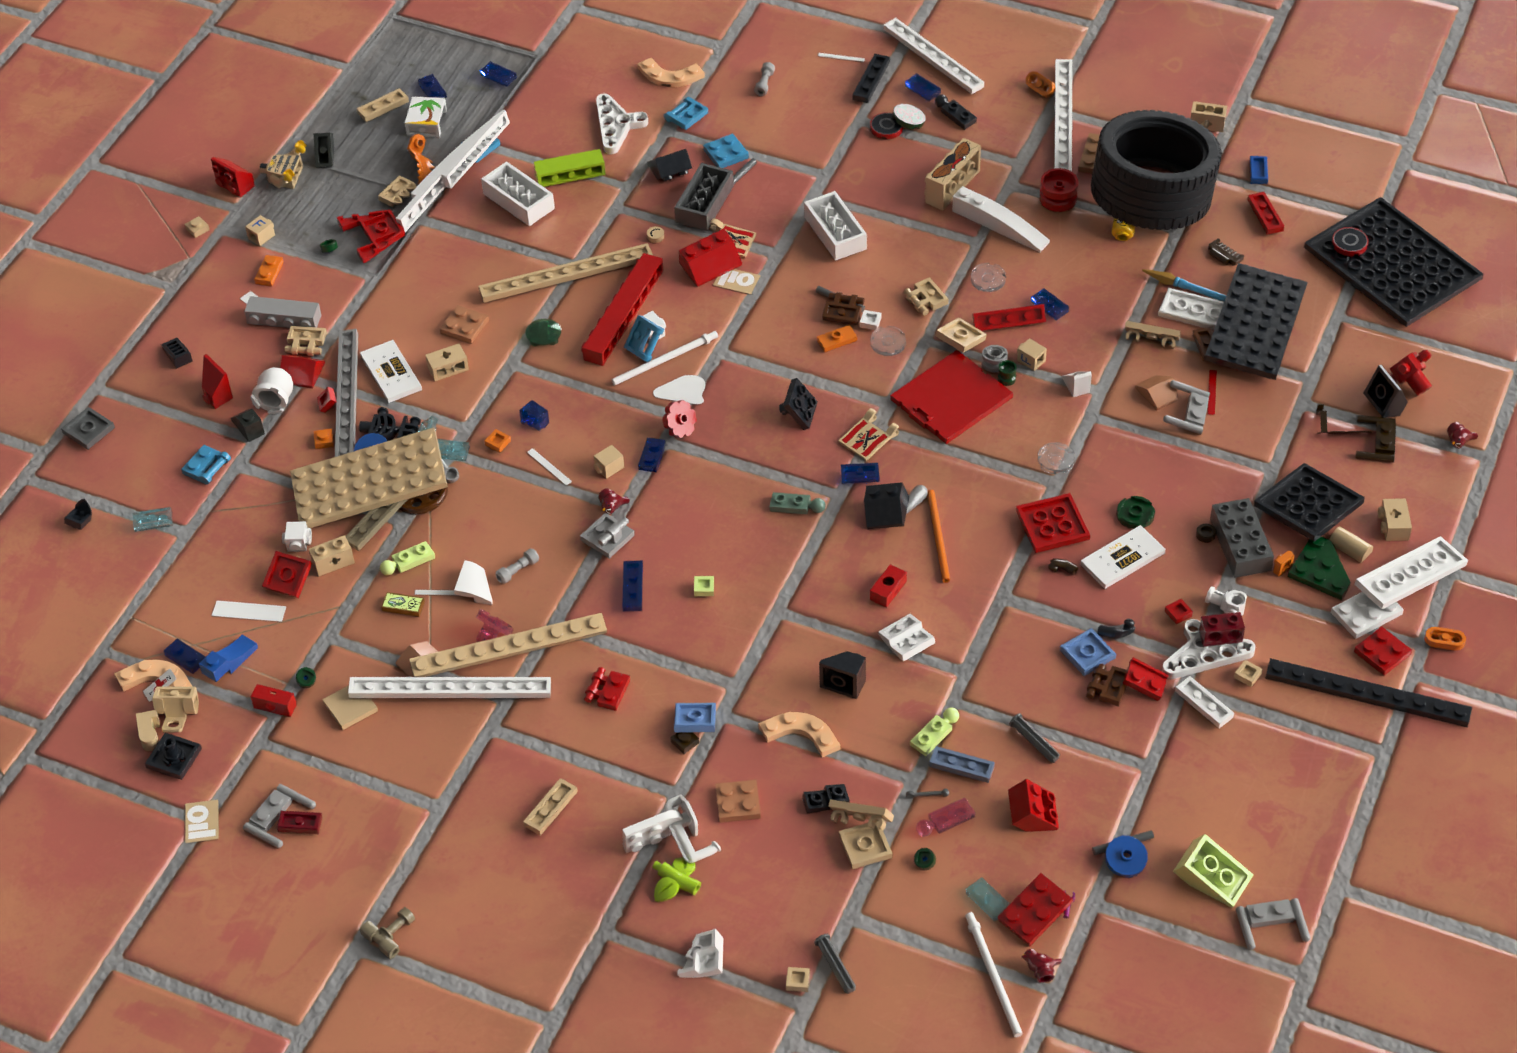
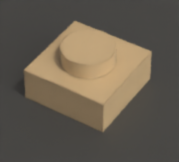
(197, 227)
(1248, 673)
(797, 979)

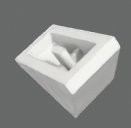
(1078, 382)

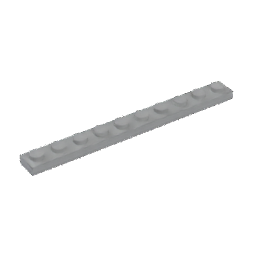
(346, 392)

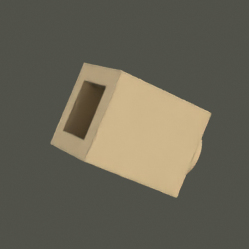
(260, 230)
(1031, 354)
(608, 461)

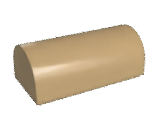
(1351, 544)

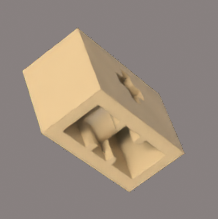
(1209, 115)
(447, 362)
(1395, 519)
(331, 555)

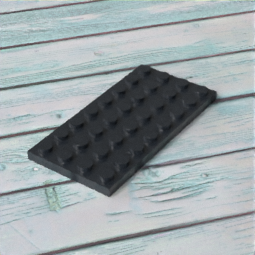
(1256, 321)

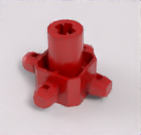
(1410, 371)

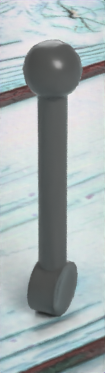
(910, 794)

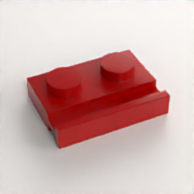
(1145, 679)

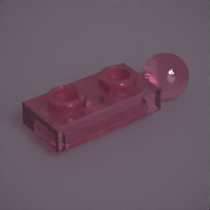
(946, 817)

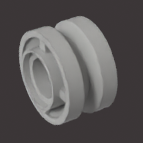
(993, 356)

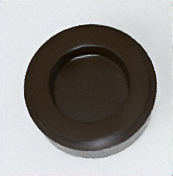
(1206, 533)

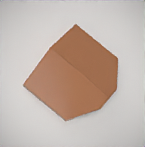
(1158, 391)
(412, 651)

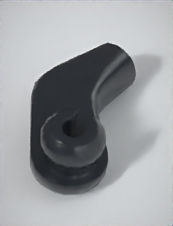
(1117, 632)

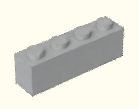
(282, 312)

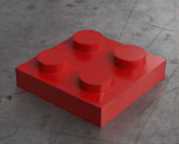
(287, 574)
(1382, 651)

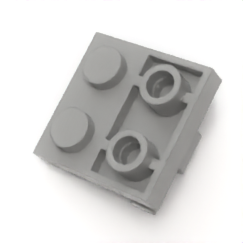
(607, 535)

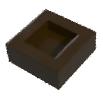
(684, 741)

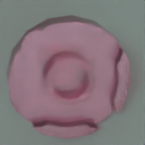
(491, 626)

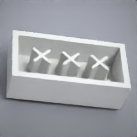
(518, 193)
(835, 225)

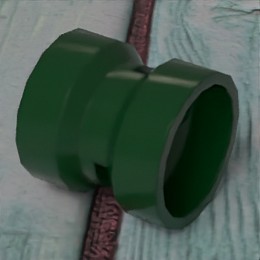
(1007, 372)

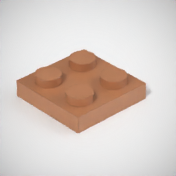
(464, 324)
(738, 801)

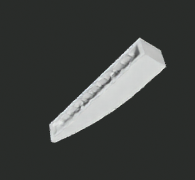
(997, 218)

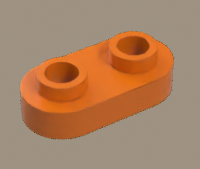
(1041, 84)
(1445, 638)

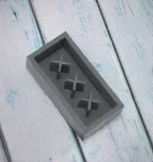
(704, 196)
(1241, 537)

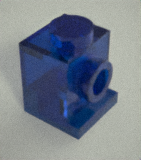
(534, 415)

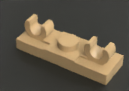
(1152, 332)
(860, 813)

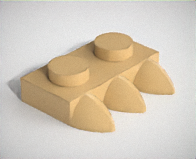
(396, 191)

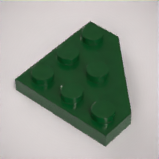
(1321, 569)

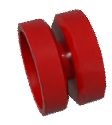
(1058, 189)

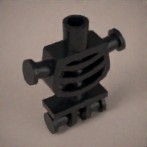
(389, 431)

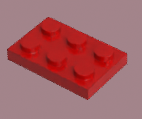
(1035, 909)

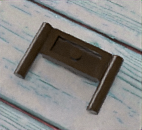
(1384, 439)

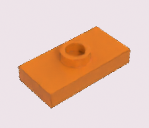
(836, 338)

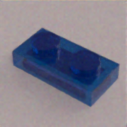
(498, 74)
(432, 87)
(923, 87)
(1053, 305)
(652, 454)
(860, 473)
(184, 655)

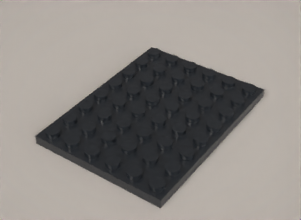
(1403, 264)

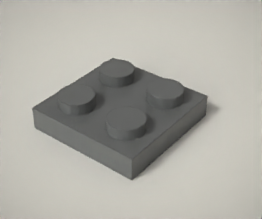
(88, 428)

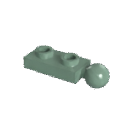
(795, 503)

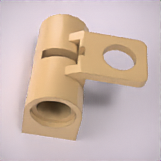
(175, 704)

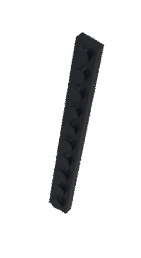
(1369, 692)

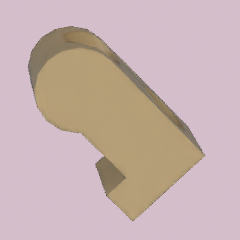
(146, 729)

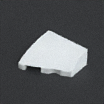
(473, 583)
(704, 957)

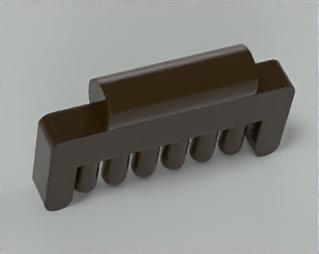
(1222, 254)

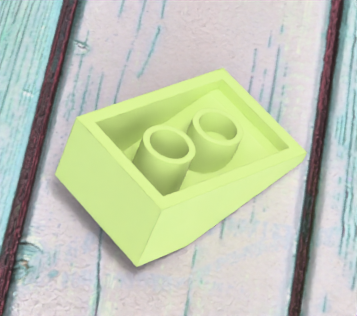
(1213, 871)

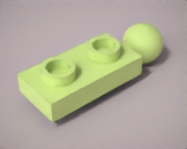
(408, 559)
(934, 731)

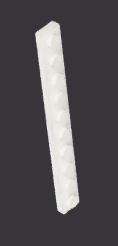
(1063, 114)
(449, 687)

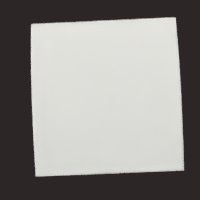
(906, 637)

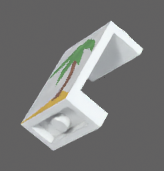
(425, 116)

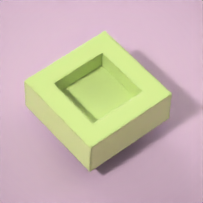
(703, 585)

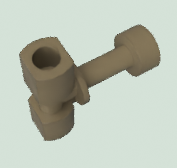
(383, 936)

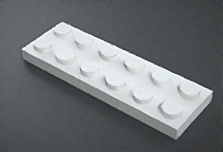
(1411, 572)

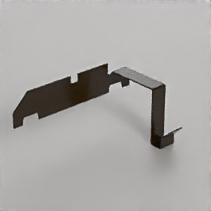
(1323, 419)

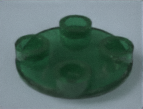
(543, 332)

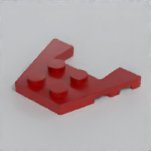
(380, 229)

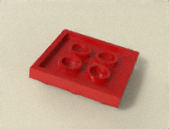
(1052, 523)

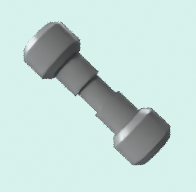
(761, 87)
(529, 557)

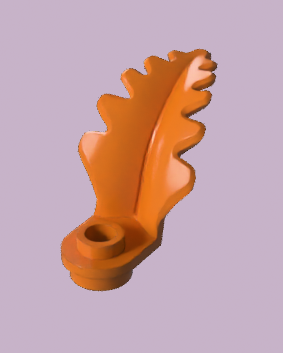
(415, 150)

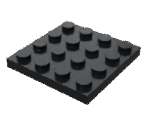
(1309, 502)

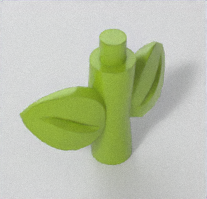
(675, 878)

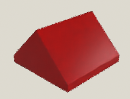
(302, 370)

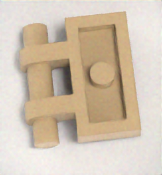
(931, 296)
(305, 336)

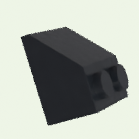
(670, 164)
(1385, 394)
(885, 505)
(843, 673)

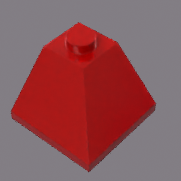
(215, 383)

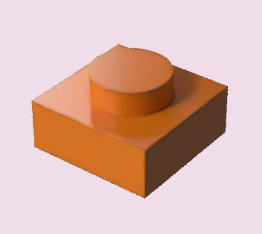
(323, 438)
(497, 440)
(1283, 563)

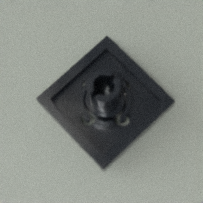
(799, 404)
(171, 751)

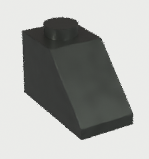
(324, 149)
(248, 424)

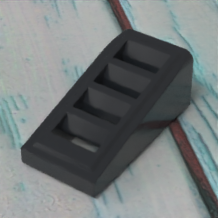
(179, 355)

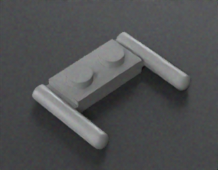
(1195, 410)
(270, 810)
(1271, 914)

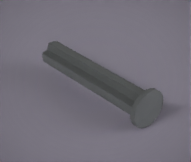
(1034, 738)
(835, 963)

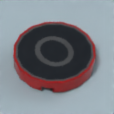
(885, 126)
(1350, 241)

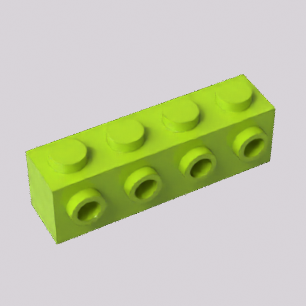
(569, 168)

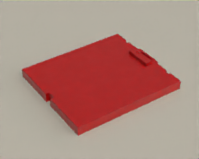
(951, 396)

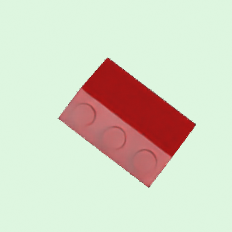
(709, 257)

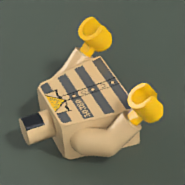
(286, 168)

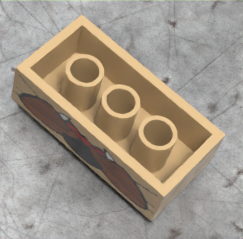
(952, 173)

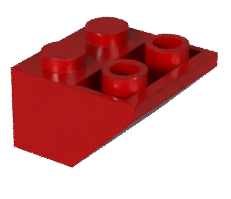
(232, 177)
(1032, 807)

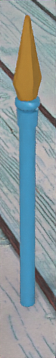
(1169, 279)

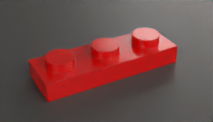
(1265, 213)

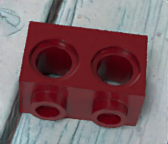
(1222, 629)

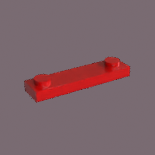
(1009, 317)

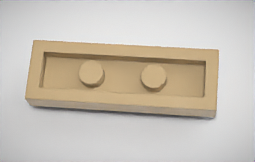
(382, 105)
(550, 806)

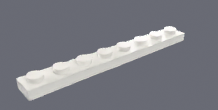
(934, 56)

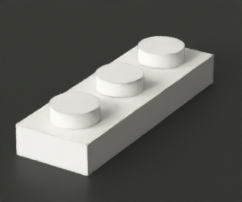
(1204, 702)

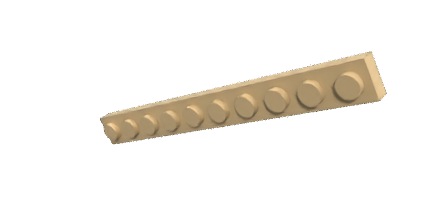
(562, 273)
(508, 645)

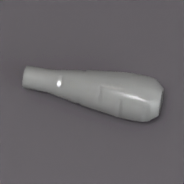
(916, 496)

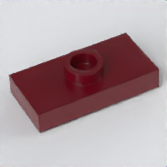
(299, 822)

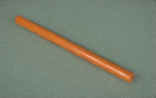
(938, 536)

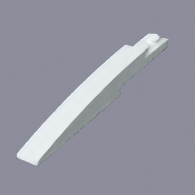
(451, 169)

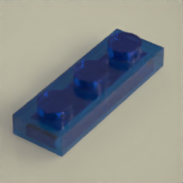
(632, 585)

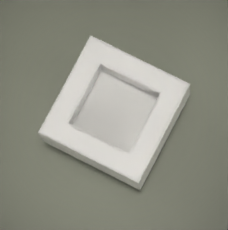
(870, 320)

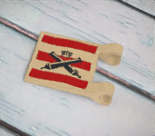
(742, 238)
(866, 438)

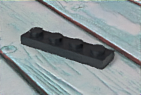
(871, 78)

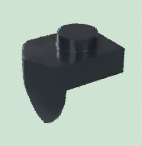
(79, 516)

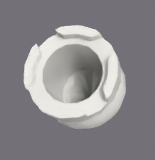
(272, 390)

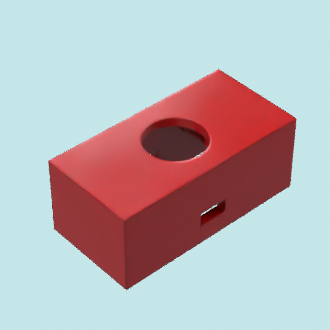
(885, 594)
(279, 703)

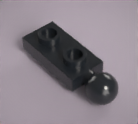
(955, 112)

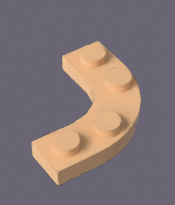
(679, 78)
(150, 671)
(802, 724)

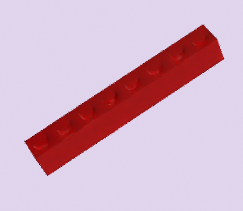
(622, 309)

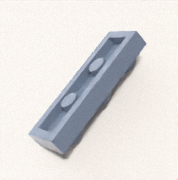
(962, 764)

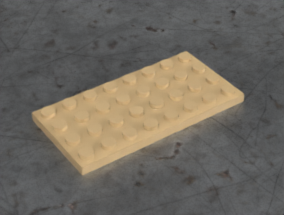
(368, 478)

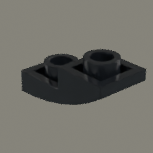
(819, 800)

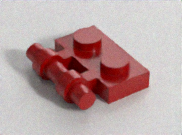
(613, 689)

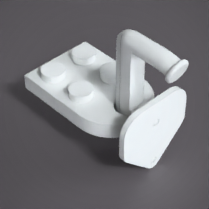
(667, 823)

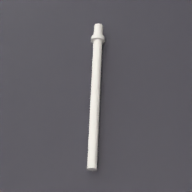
(705, 339)
(975, 927)

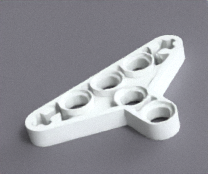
(615, 117)
(1195, 654)

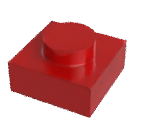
(326, 399)
(1178, 611)

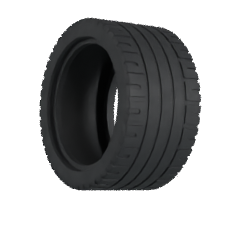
(1148, 196)

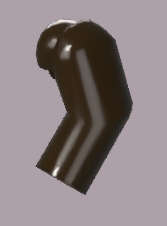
(1064, 564)

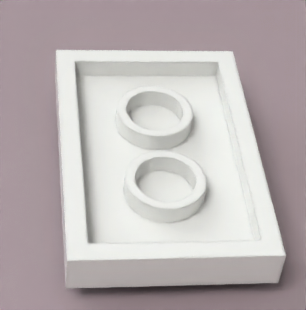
(1362, 615)

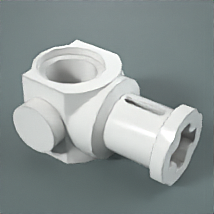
(1229, 602)

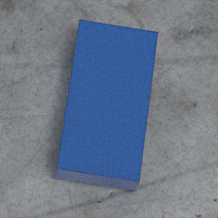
(1258, 170)

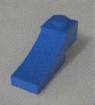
(227, 659)

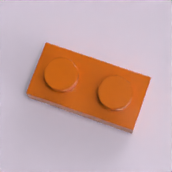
(268, 270)

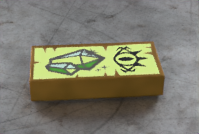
(403, 604)

